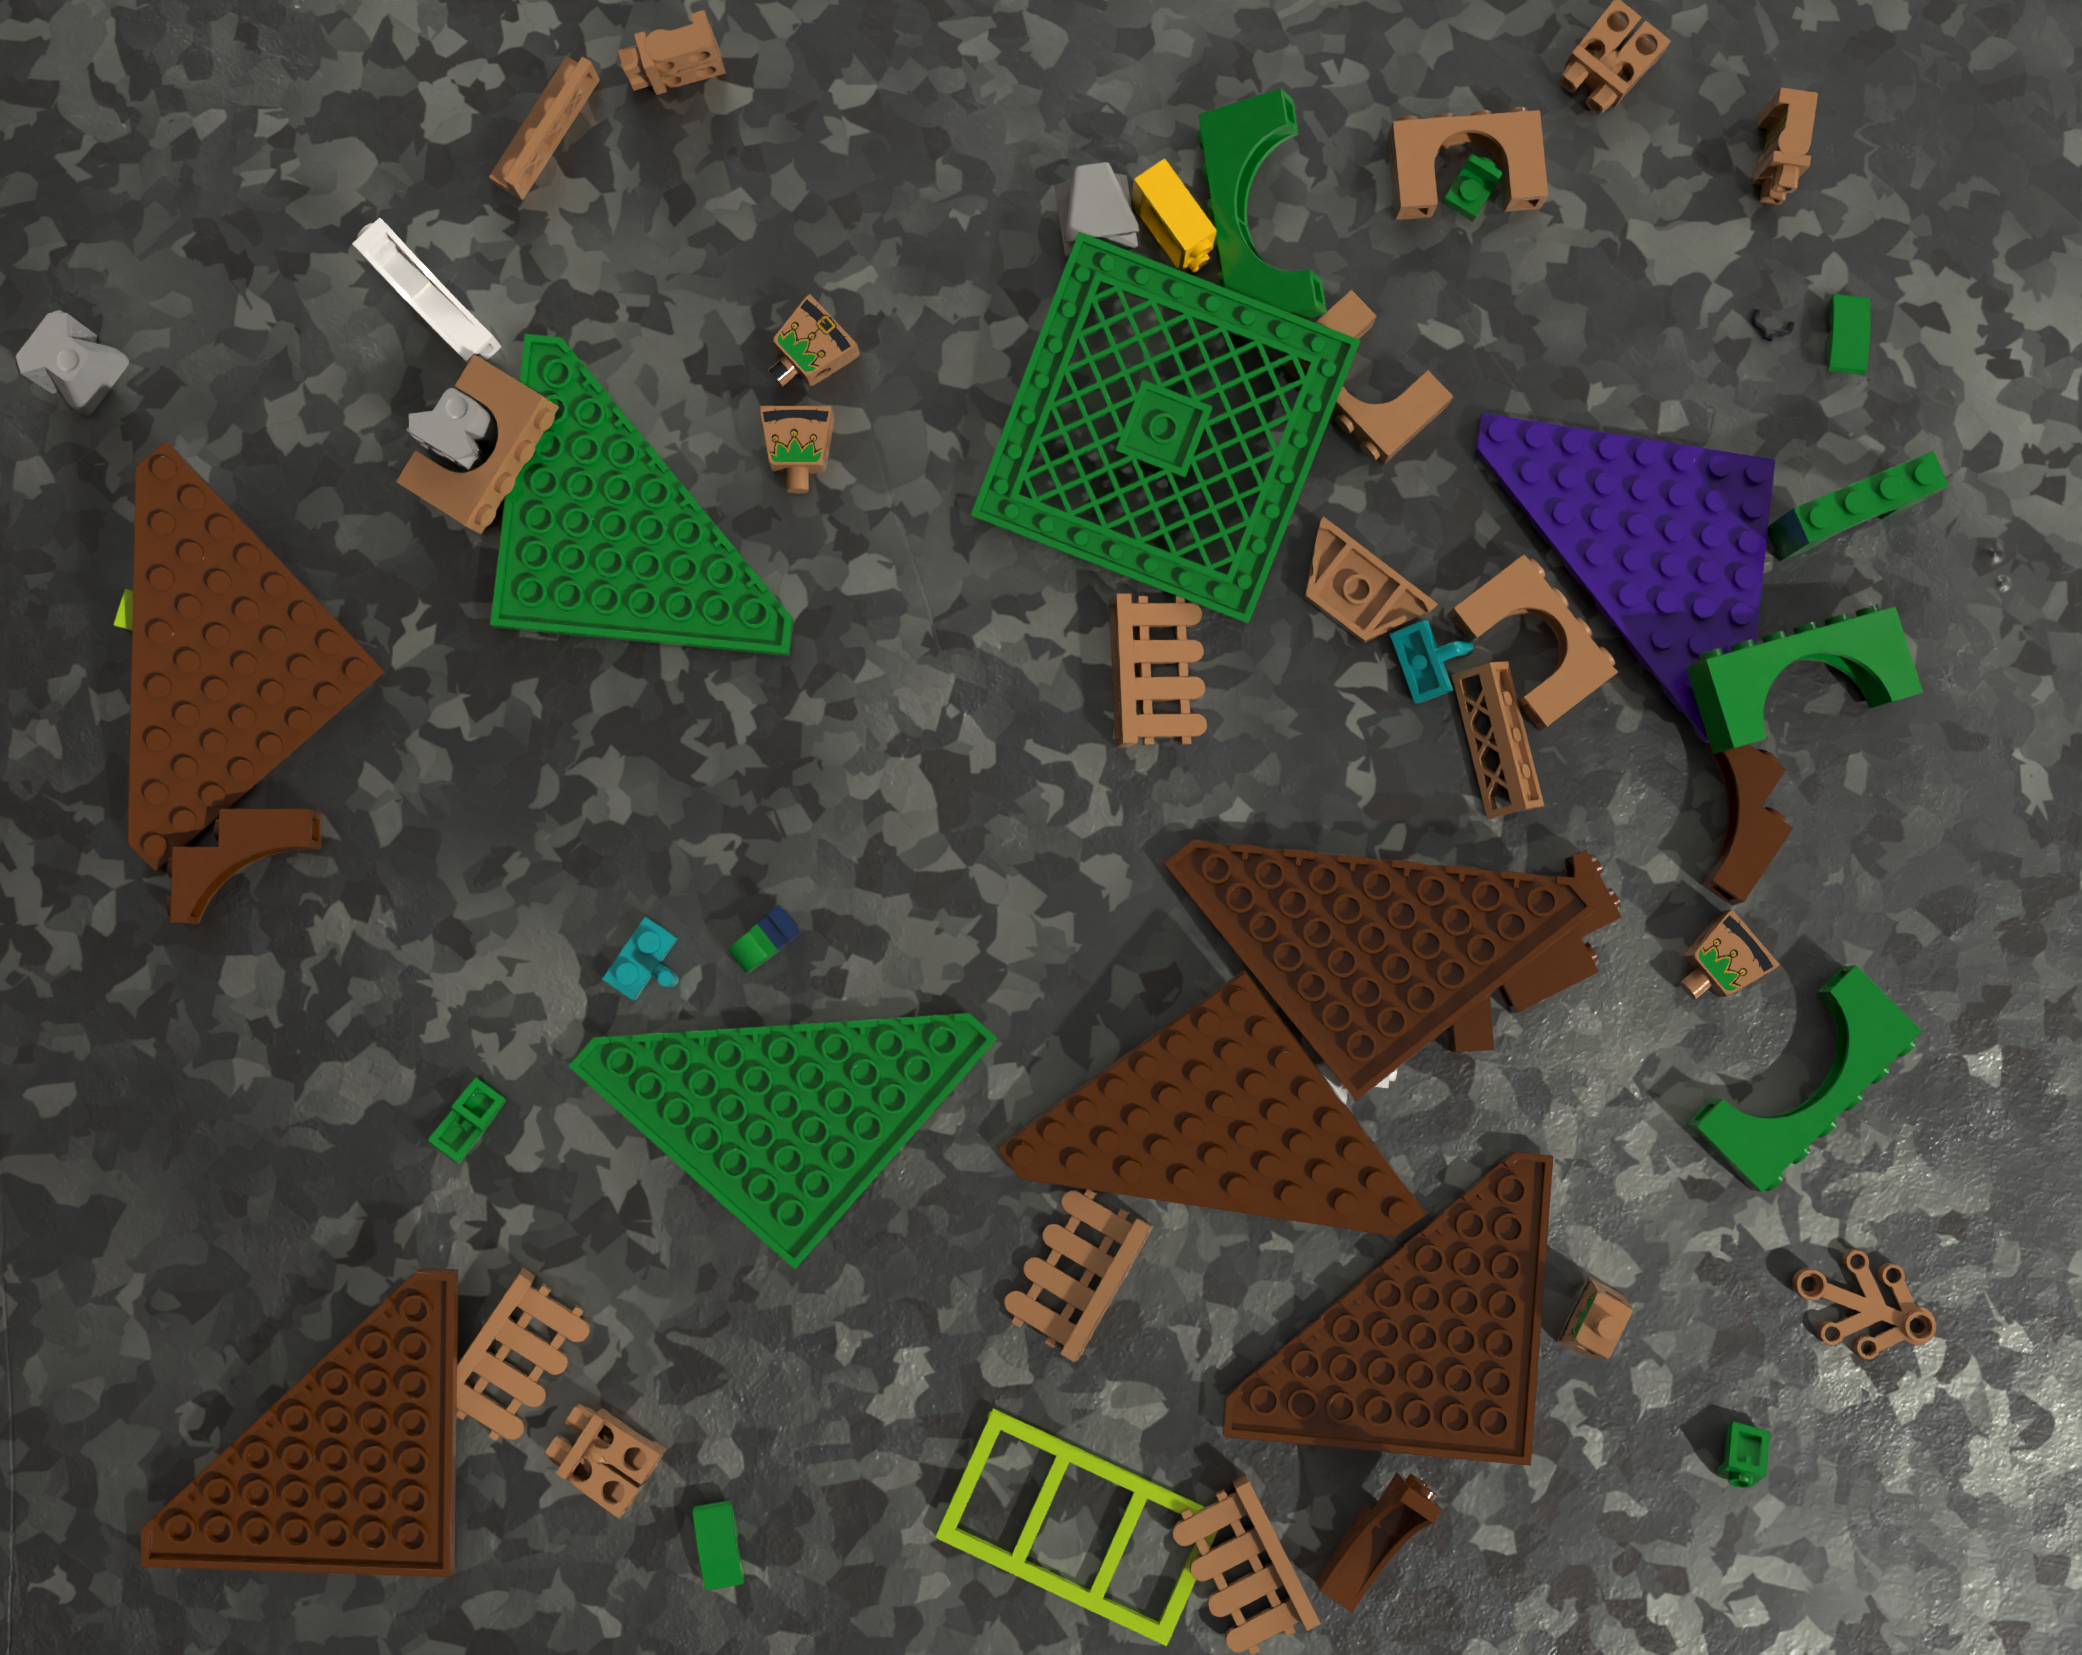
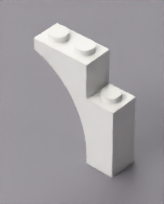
(424, 292)

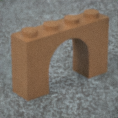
(1509, 137)
(521, 421)
(1386, 426)
(1580, 663)

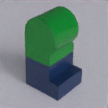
(765, 939)

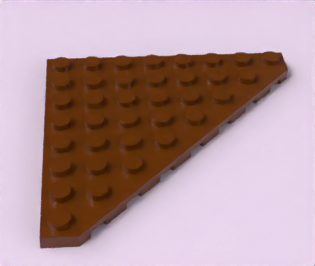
(225, 658)
(1374, 949)
(1222, 1119)
(1430, 1344)
(345, 1465)

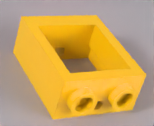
(1173, 217)

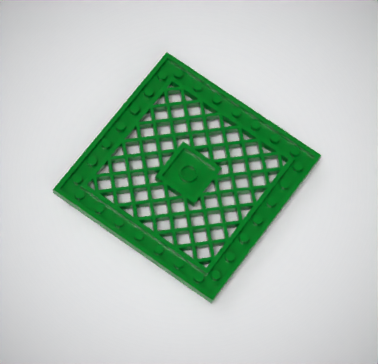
(1164, 426)

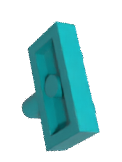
(1424, 660)
(642, 959)

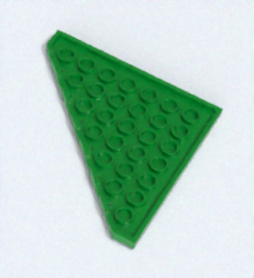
(611, 538)
(786, 1115)

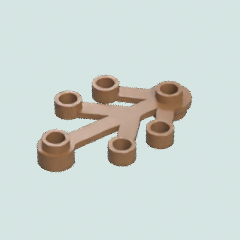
(1870, 1307)

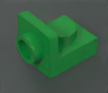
(1473, 186)
(1744, 1455)

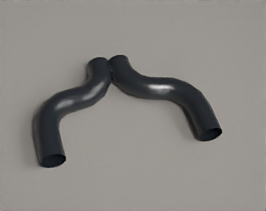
(1764, 330)

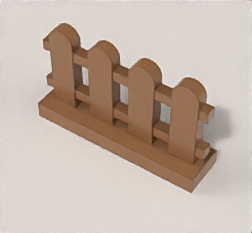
(1129, 689)
(1076, 1292)
(526, 1343)
(1260, 1582)

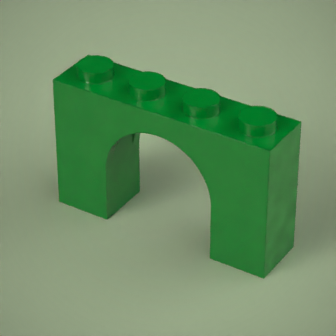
(1849, 506)

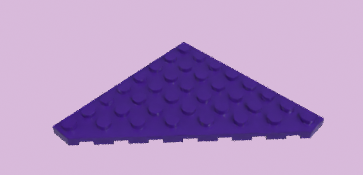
(1650, 530)

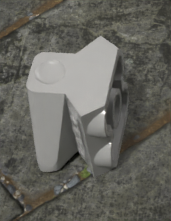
(1097, 205)
(67, 359)
(455, 430)

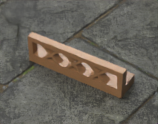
(545, 127)
(1510, 739)

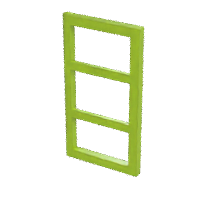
(1016, 1562)

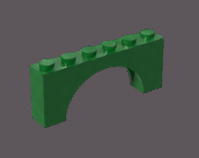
(1234, 147)
(1735, 684)
(1868, 1038)

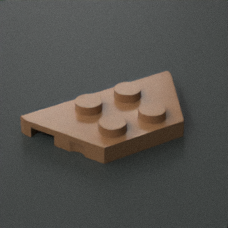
(1359, 587)

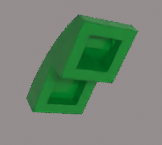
(1849, 334)
(467, 1121)
(718, 1545)

